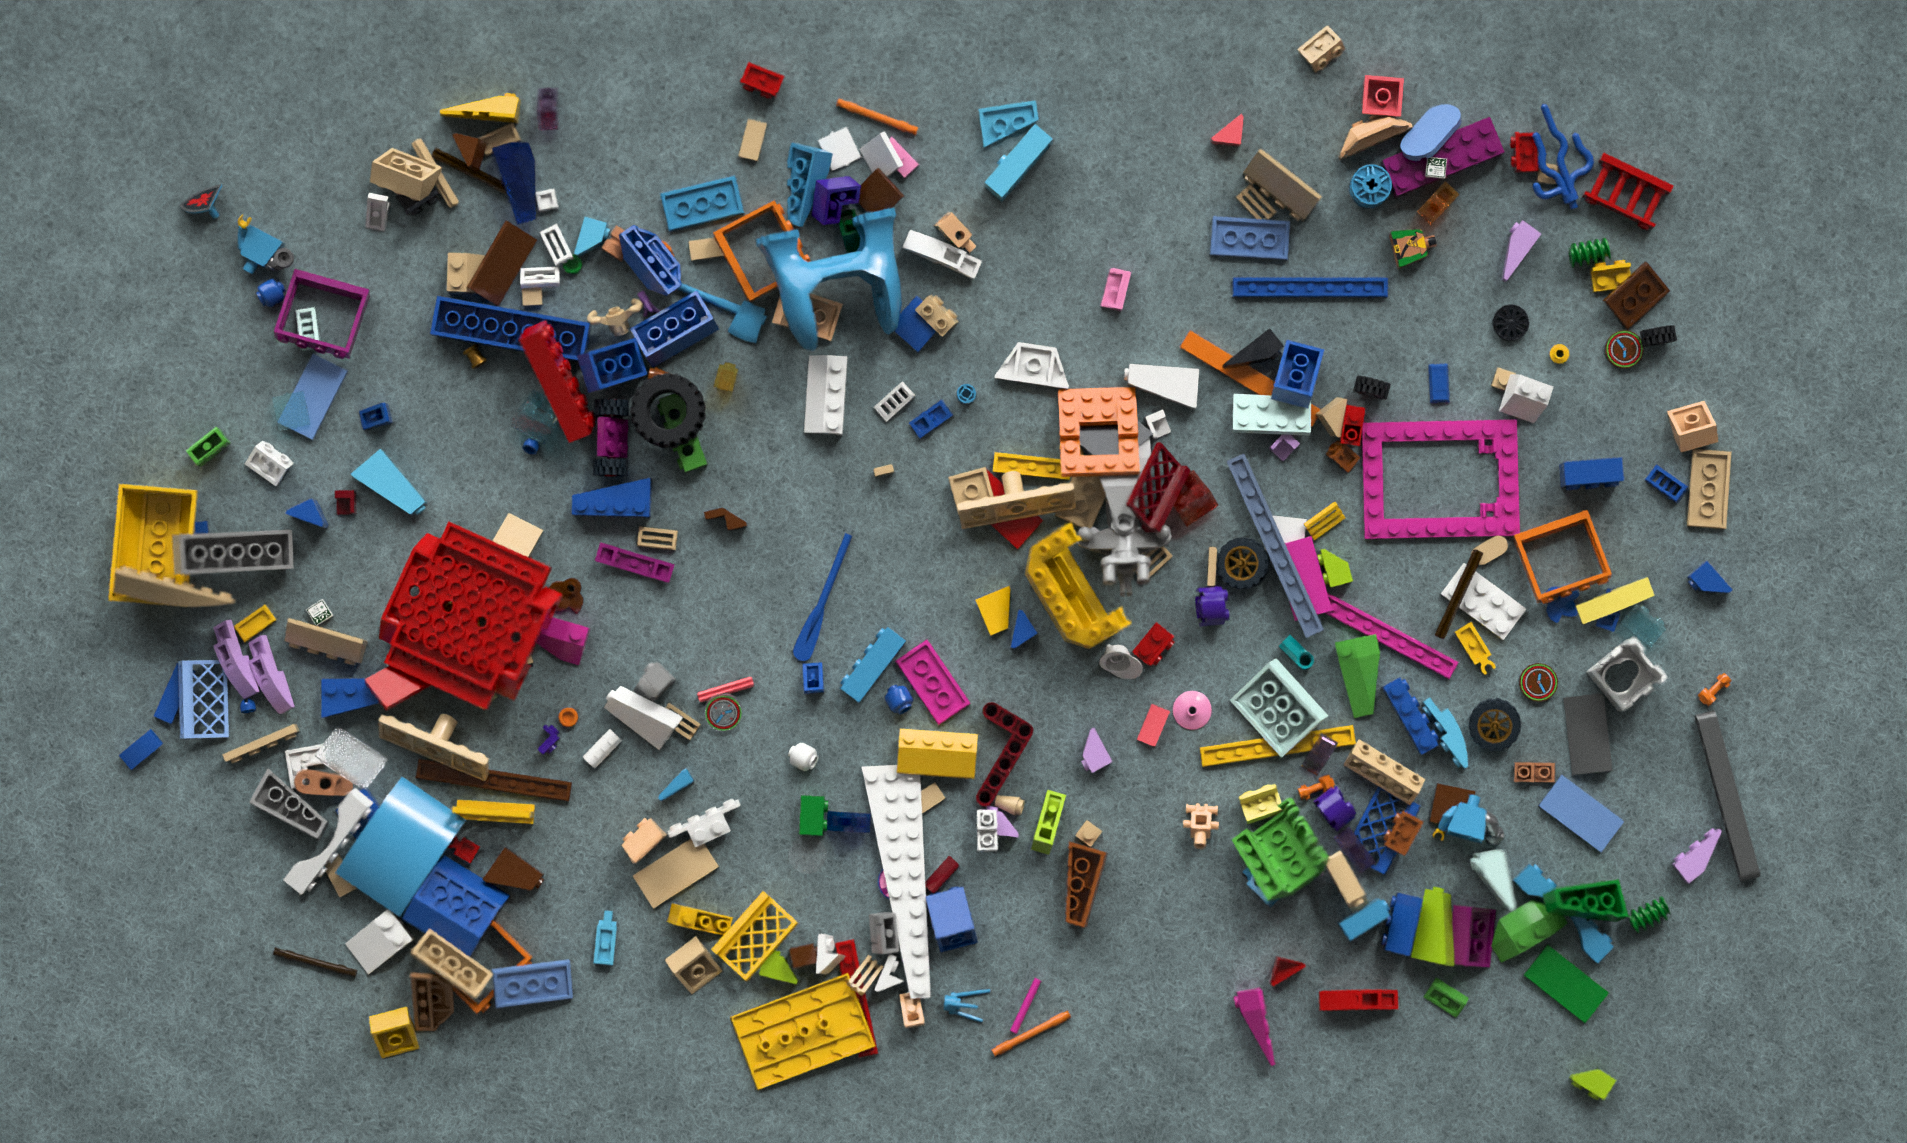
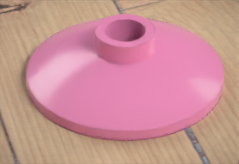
(1184, 717)

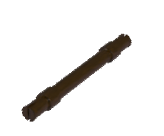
(339, 969)

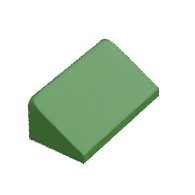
(1446, 997)

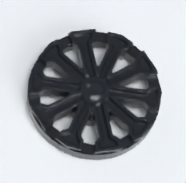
(1510, 322)

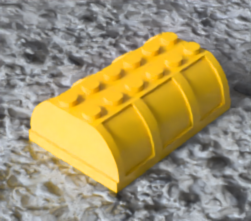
(145, 530)

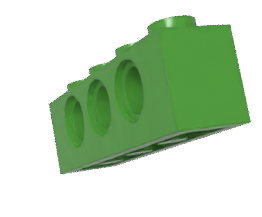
(697, 459)

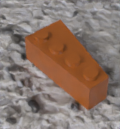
(1083, 880)

